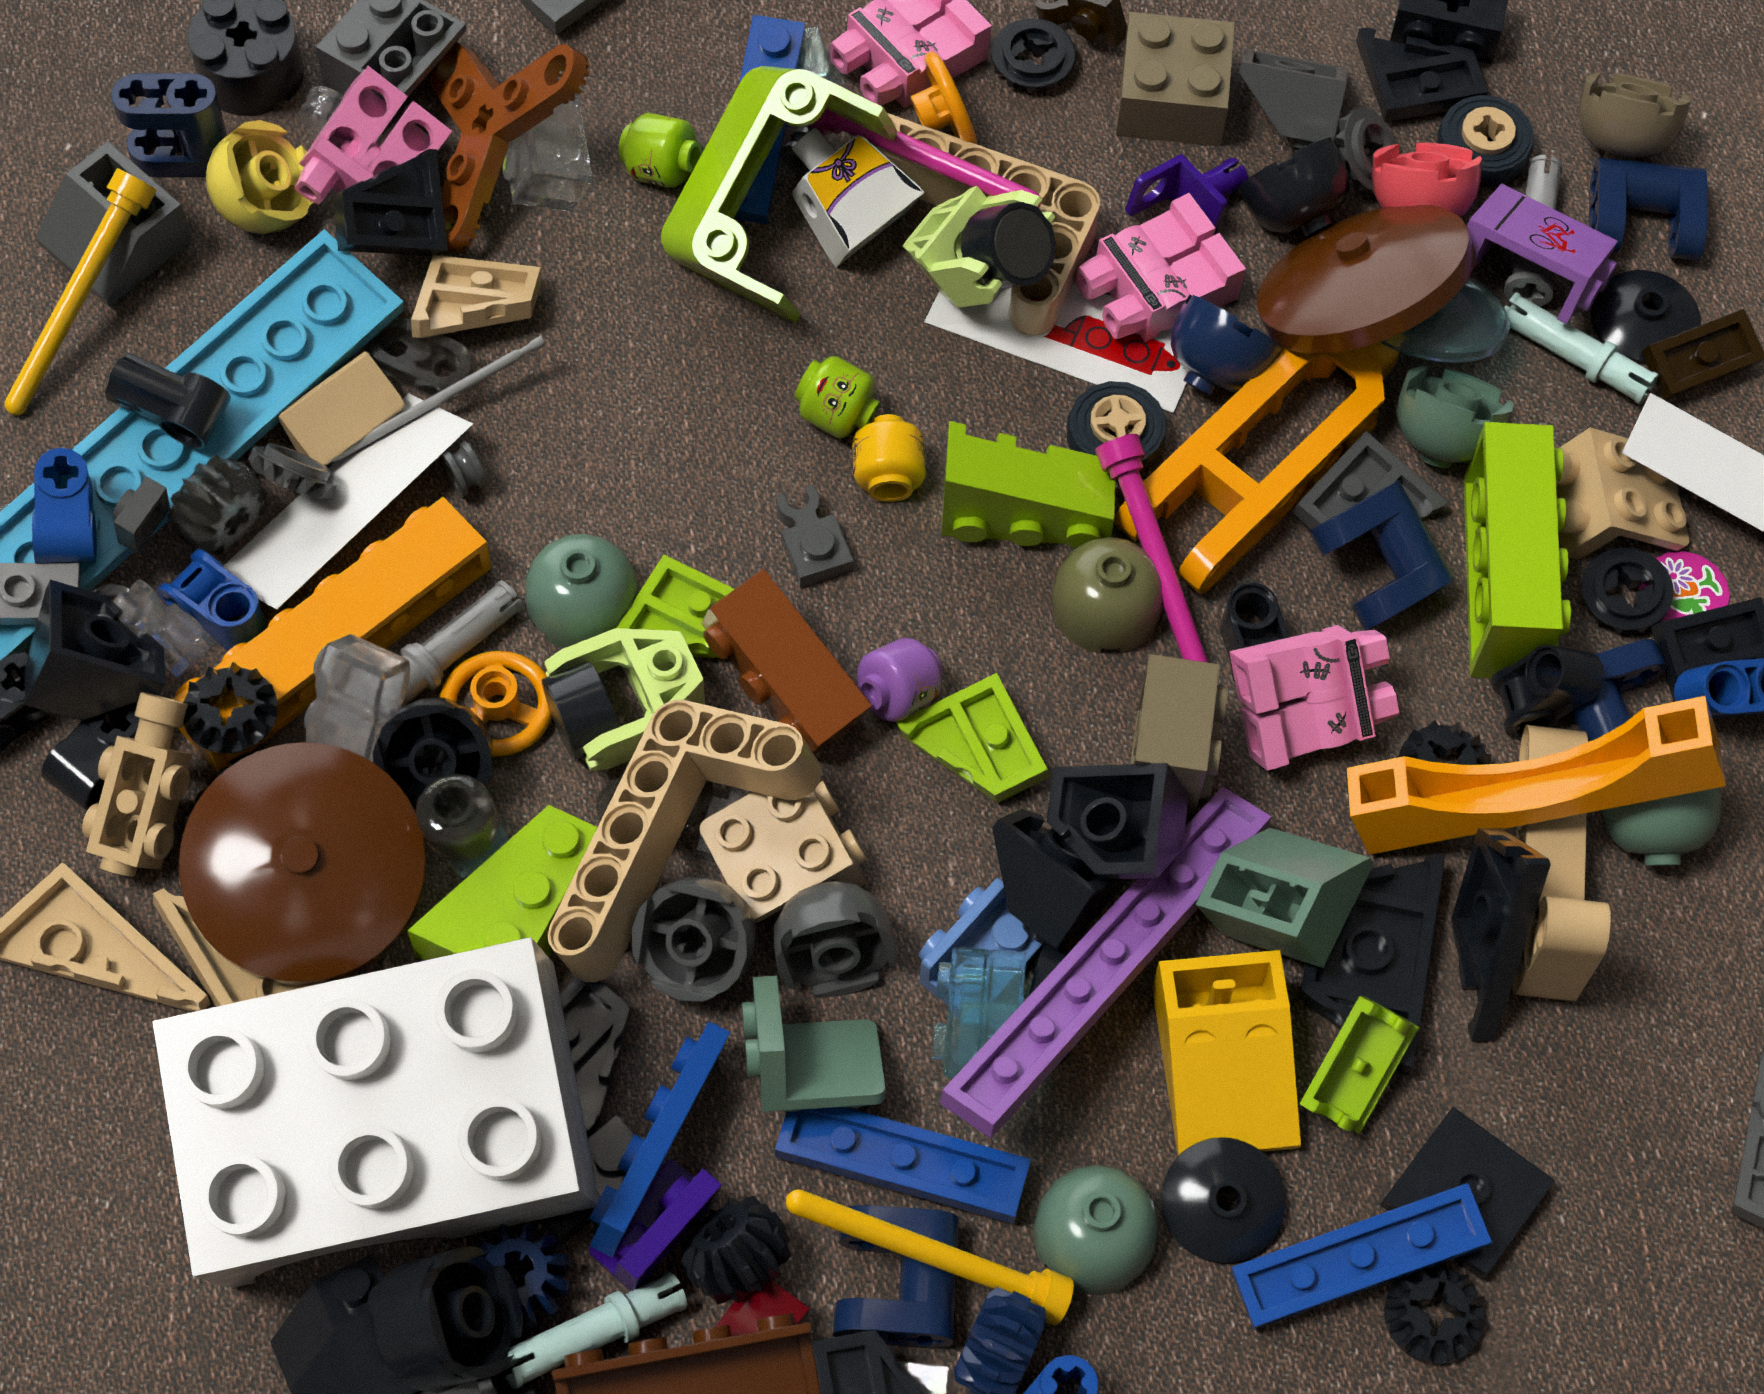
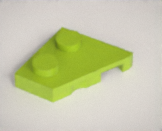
(676, 601)
(979, 739)

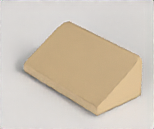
(341, 410)

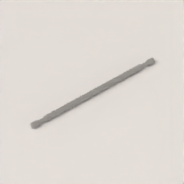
(443, 396)

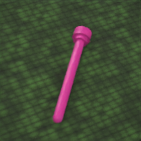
(923, 155)
(1123, 461)

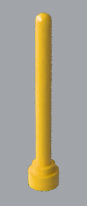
(126, 199)
(1045, 1289)

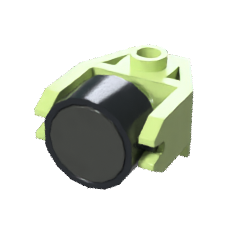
(983, 245)
(658, 672)

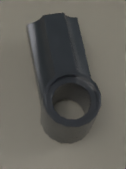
(182, 406)

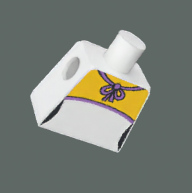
(850, 193)

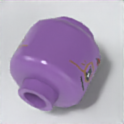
(900, 679)

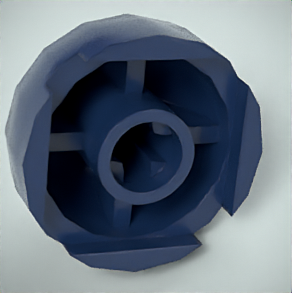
(1218, 347)

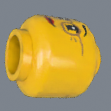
(889, 458)

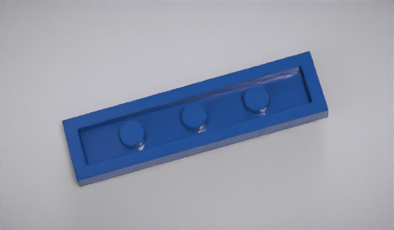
(773, 44)
(645, 1156)
(905, 1159)
(1361, 1256)

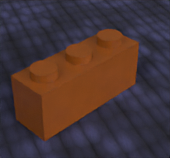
(783, 662)

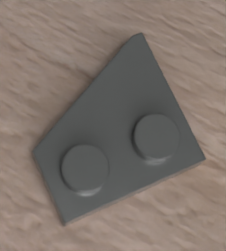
(1357, 475)

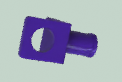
(1181, 177)

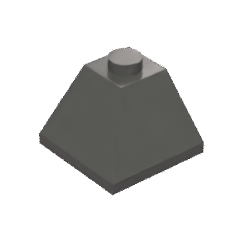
(1296, 94)

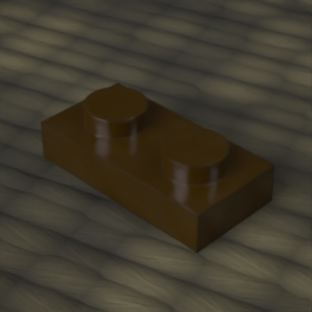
(1704, 354)

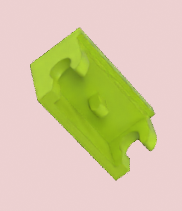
(1359, 1065)

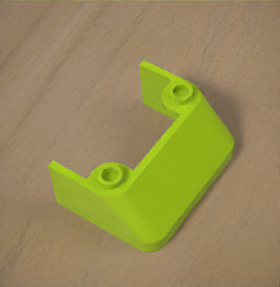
(702, 222)

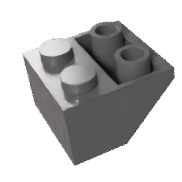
(390, 36)
(79, 209)

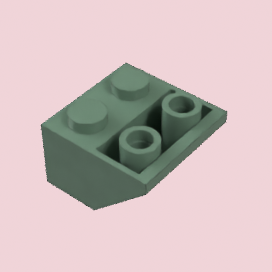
(1284, 893)

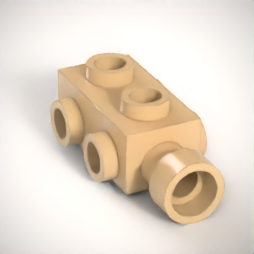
(140, 791)

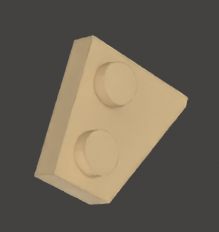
(473, 294)

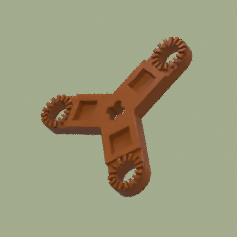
(490, 120)

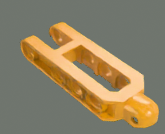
(1250, 506)

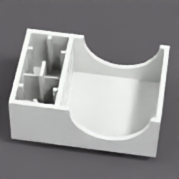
(374, 1111)

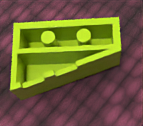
(1023, 493)
(509, 893)

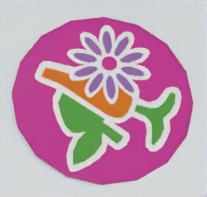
(1696, 584)

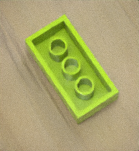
(1514, 545)

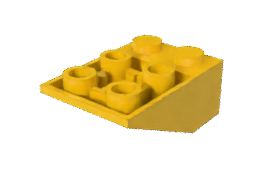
(1228, 1049)

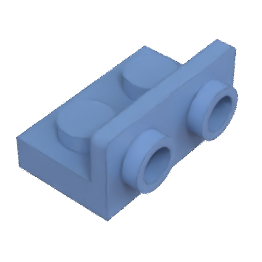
(982, 925)

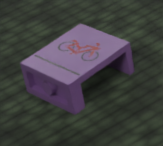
(1547, 240)

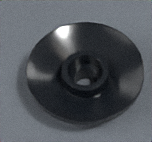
(1622, 319)
(1192, 1208)

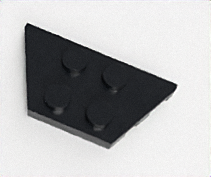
(1494, 920)
(1381, 948)

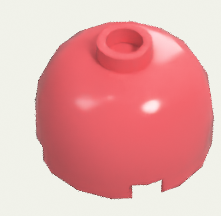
(1429, 176)

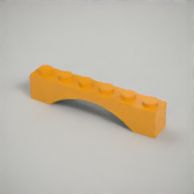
(1647, 758)

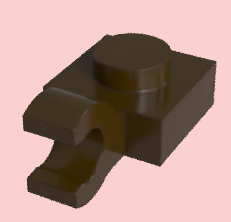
(1091, 18)

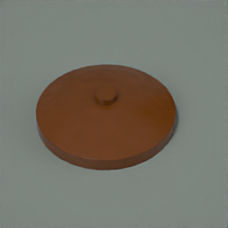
(1366, 279)
(302, 863)

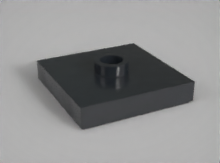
(1499, 1178)

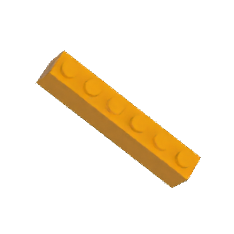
(375, 599)

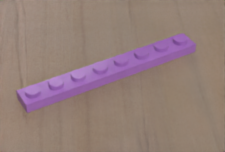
(1096, 971)

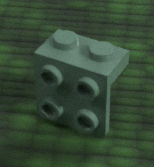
(812, 1061)

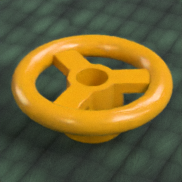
(941, 102)
(494, 679)

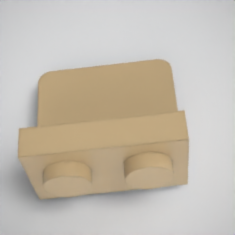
(1615, 497)
(780, 847)

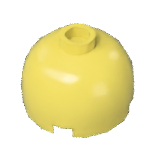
(255, 178)

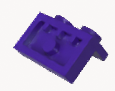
(660, 1223)

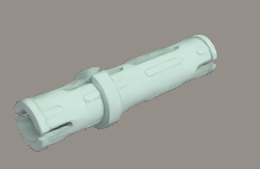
(1595, 358)
(616, 1319)

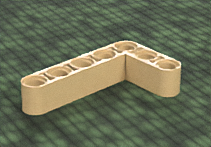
(1059, 195)
(649, 811)
(1570, 930)

